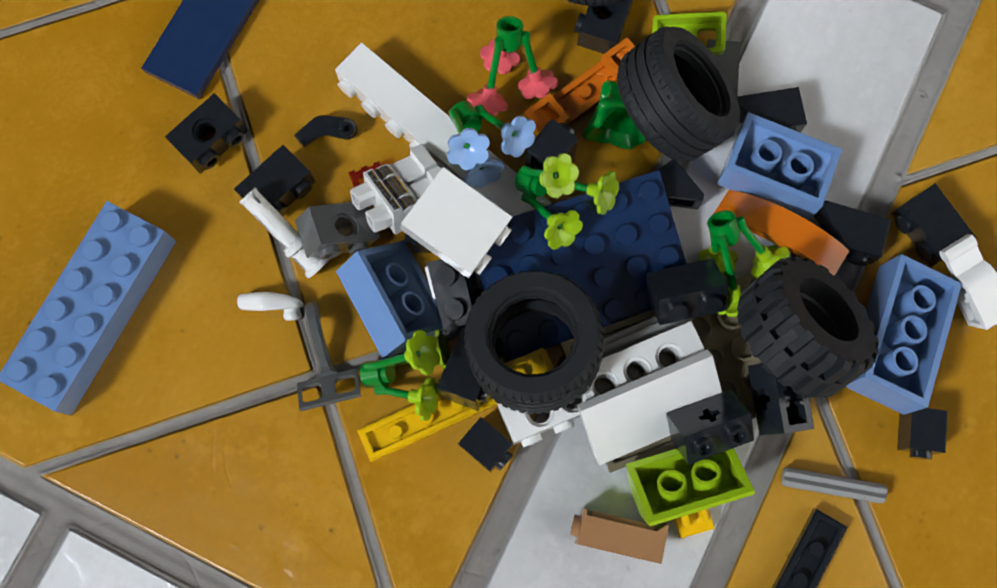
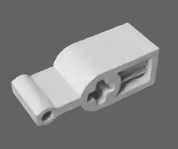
(978, 280)

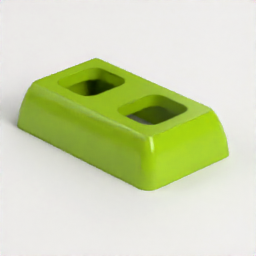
(695, 23)

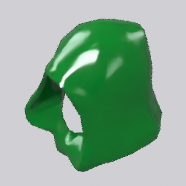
(611, 121)

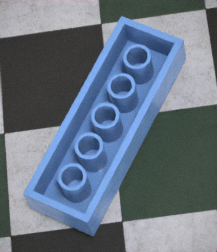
(87, 309)

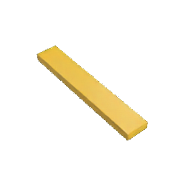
(407, 428)

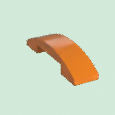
(581, 94)
(786, 229)

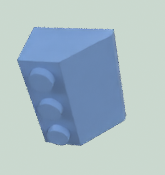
(780, 166)
(390, 295)

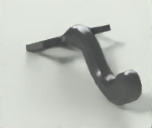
(327, 375)

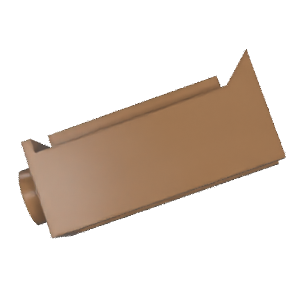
(620, 535)

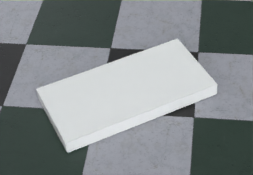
(637, 411)

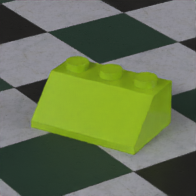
(670, 488)

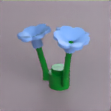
(470, 148)

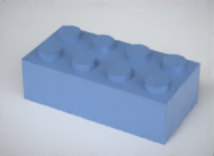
(912, 322)

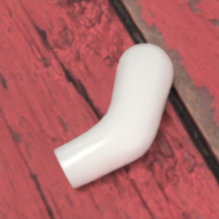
(271, 301)

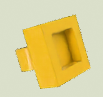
(694, 523)

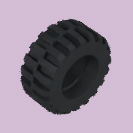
(807, 327)

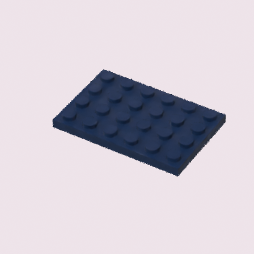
(604, 260)

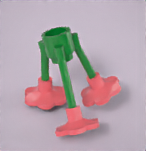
(501, 57)

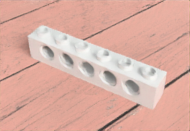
(679, 341)

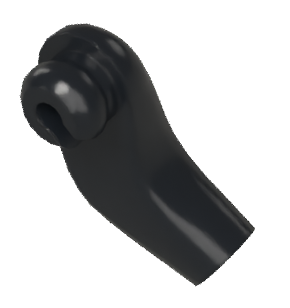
(326, 125)

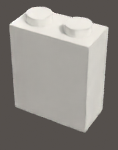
(457, 223)

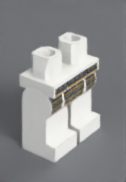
(394, 189)

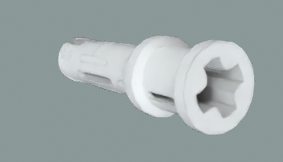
(282, 231)

